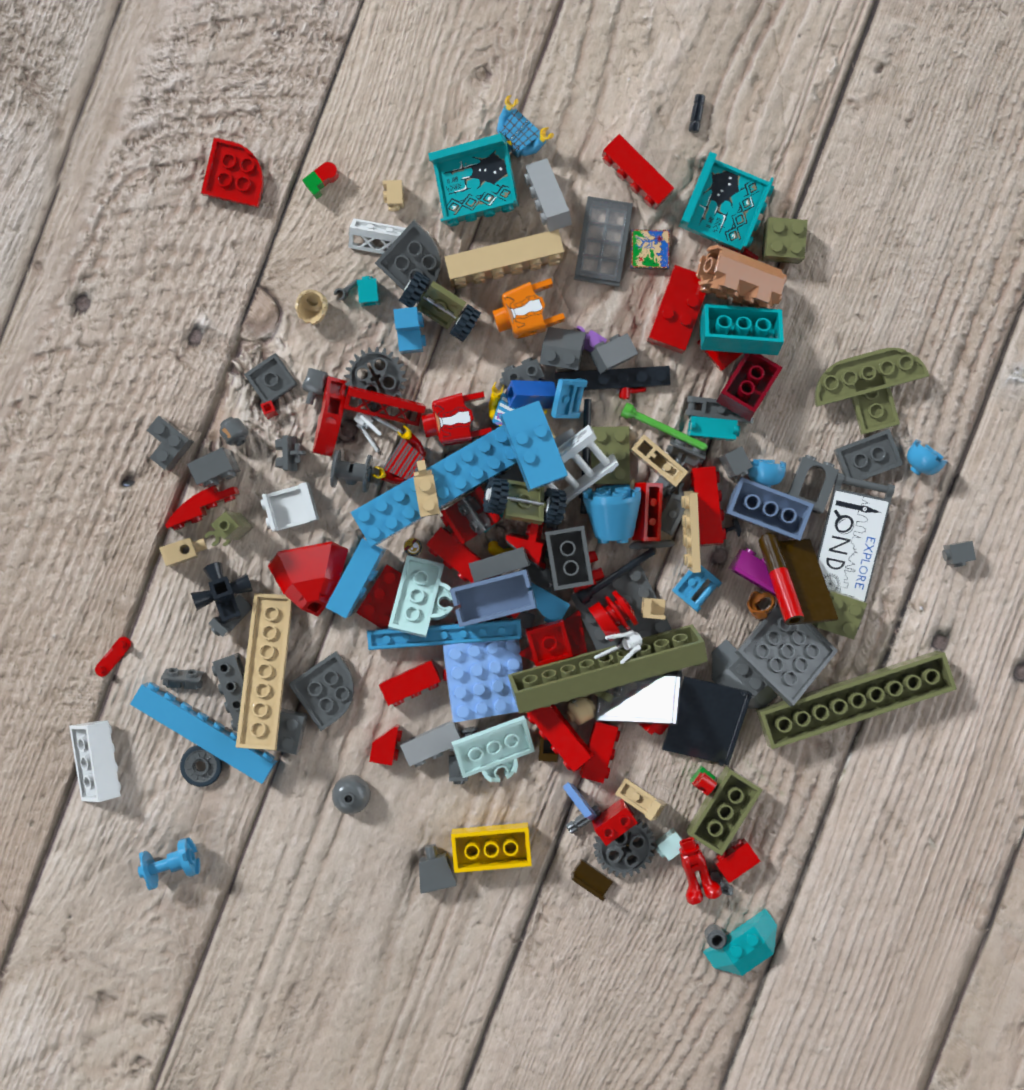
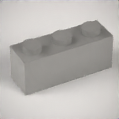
(430, 743)

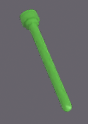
(630, 412)

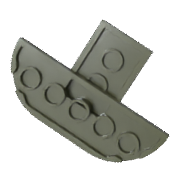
(868, 384)

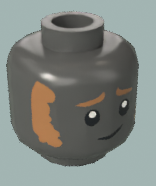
(233, 431)

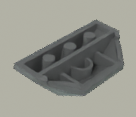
(732, 671)

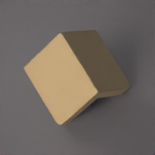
(653, 608)

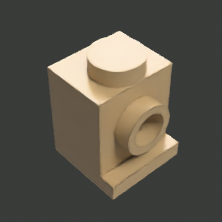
(394, 195)

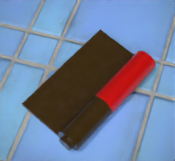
(797, 580)

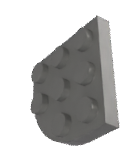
(411, 253)
(325, 690)

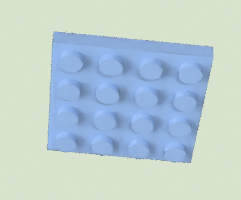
(480, 679)

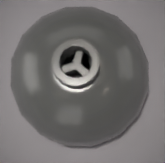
(358, 791)

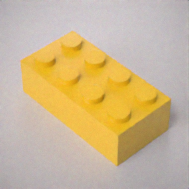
(491, 847)

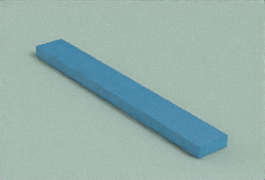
(446, 634)

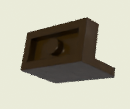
(591, 879)

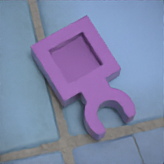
(591, 339)

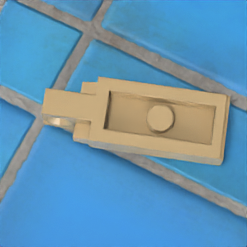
(425, 491)

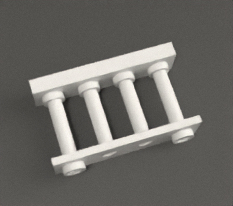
(570, 450)

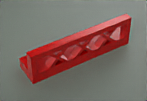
(385, 399)

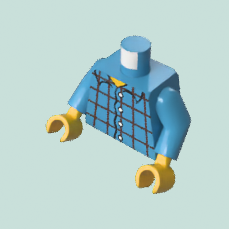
(520, 133)

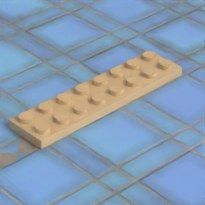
(264, 672)

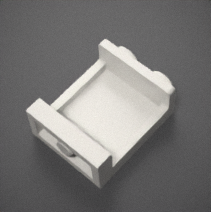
(289, 507)

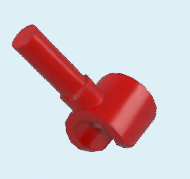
(625, 392)

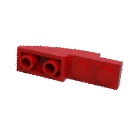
(330, 416)
(194, 508)

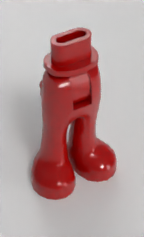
(693, 861)

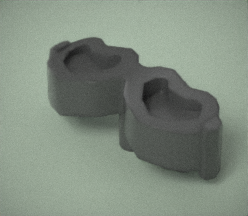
(725, 887)

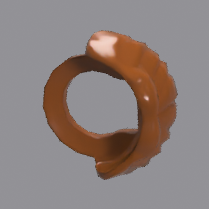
(756, 598)

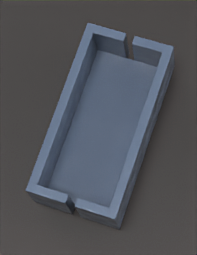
(493, 598)

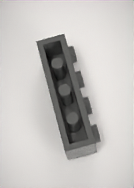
(231, 678)

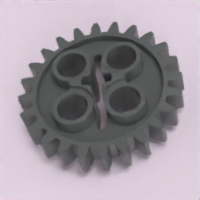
(391, 370)
(641, 850)

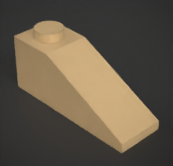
(658, 460)

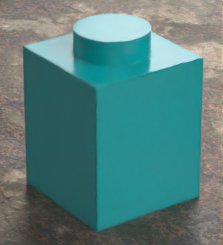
(368, 291)

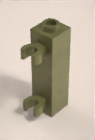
(229, 527)

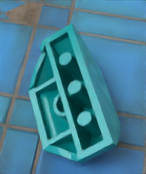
(745, 945)

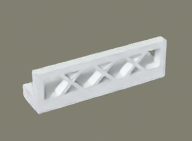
(370, 231)

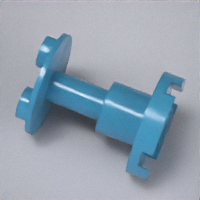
(175, 861)

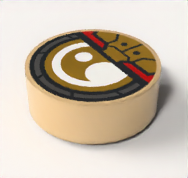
(413, 547)

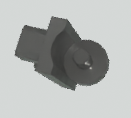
(291, 453)

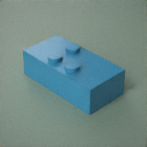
(533, 446)
(355, 579)

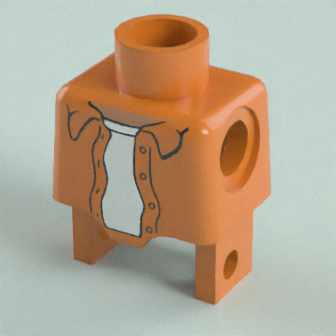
(524, 309)

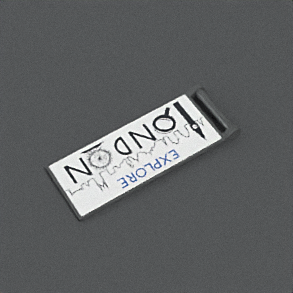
(853, 536)

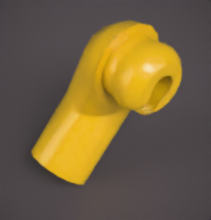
(495, 549)

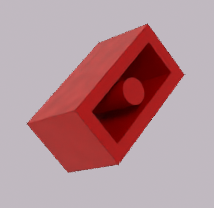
(736, 860)

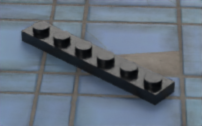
(620, 378)

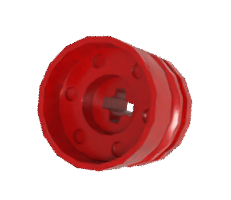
(613, 615)

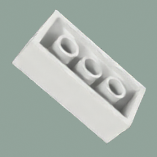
(95, 761)

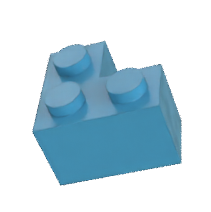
(408, 327)

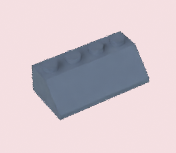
(769, 508)

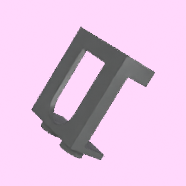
(800, 475)

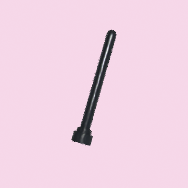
(585, 595)

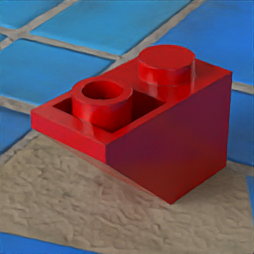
(384, 747)

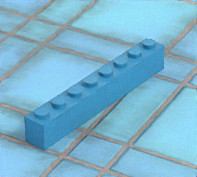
(202, 731)

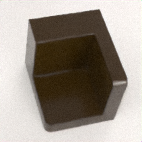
(545, 752)

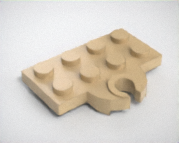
(690, 525)

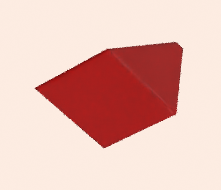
(269, 409)

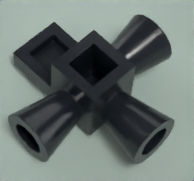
(222, 592)

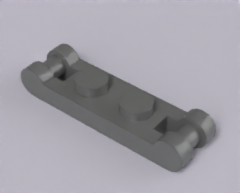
(712, 409)

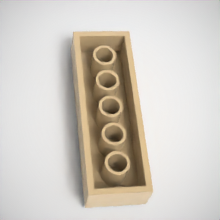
(504, 258)

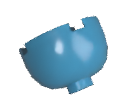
(924, 459)
(767, 472)

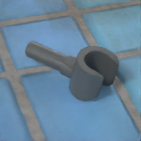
(345, 291)

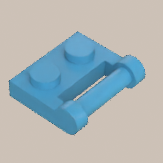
(568, 398)
(691, 583)

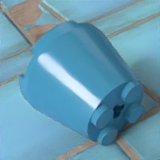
(612, 512)

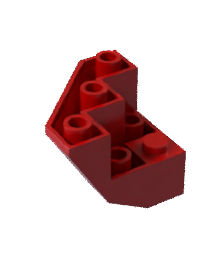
(309, 574)

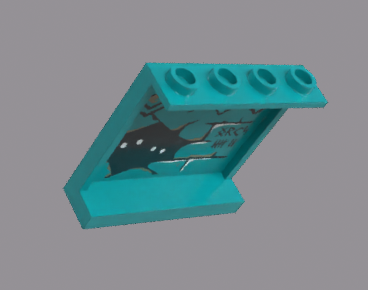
(474, 180)
(726, 204)

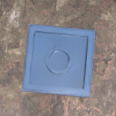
(579, 801)

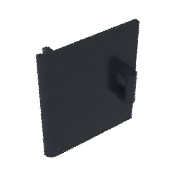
(707, 720)

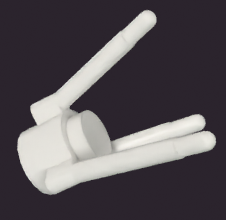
(366, 421)
(631, 641)

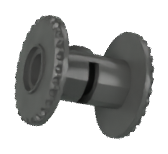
(351, 472)

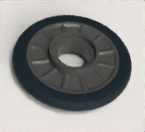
(192, 774)

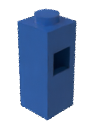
(526, 392)

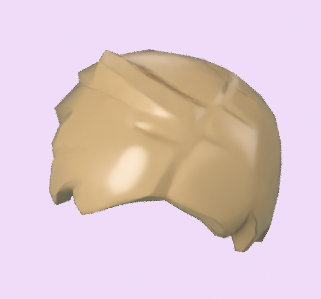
(311, 306)

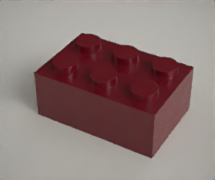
(749, 385)

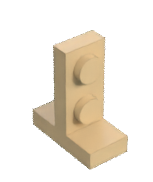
(641, 799)

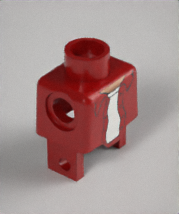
(453, 419)

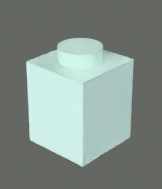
(669, 844)

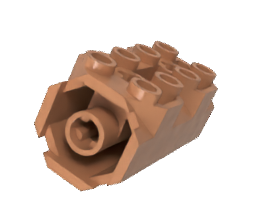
(740, 277)

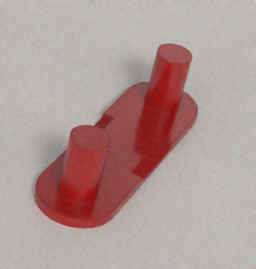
(113, 656)

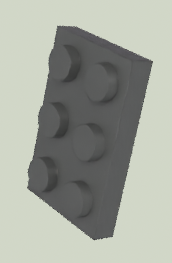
(869, 456)

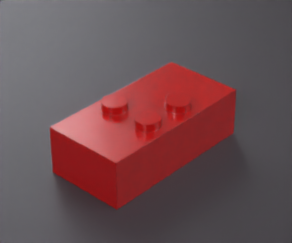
(677, 311)

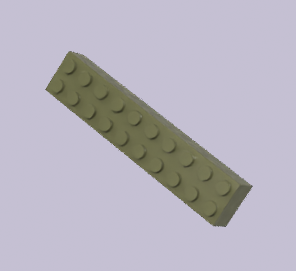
(585, 675)
(856, 699)

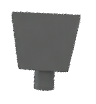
(435, 871)

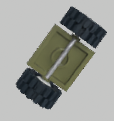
(440, 305)
(525, 506)

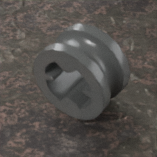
(469, 731)

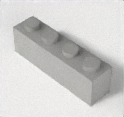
(548, 195)

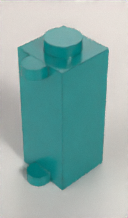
(713, 428)

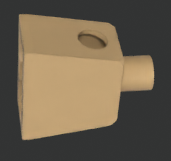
(173, 553)

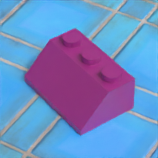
(752, 569)

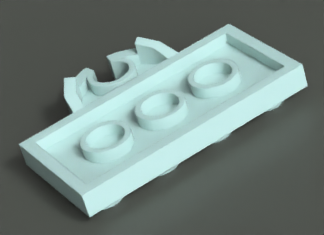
(419, 597)
(494, 749)

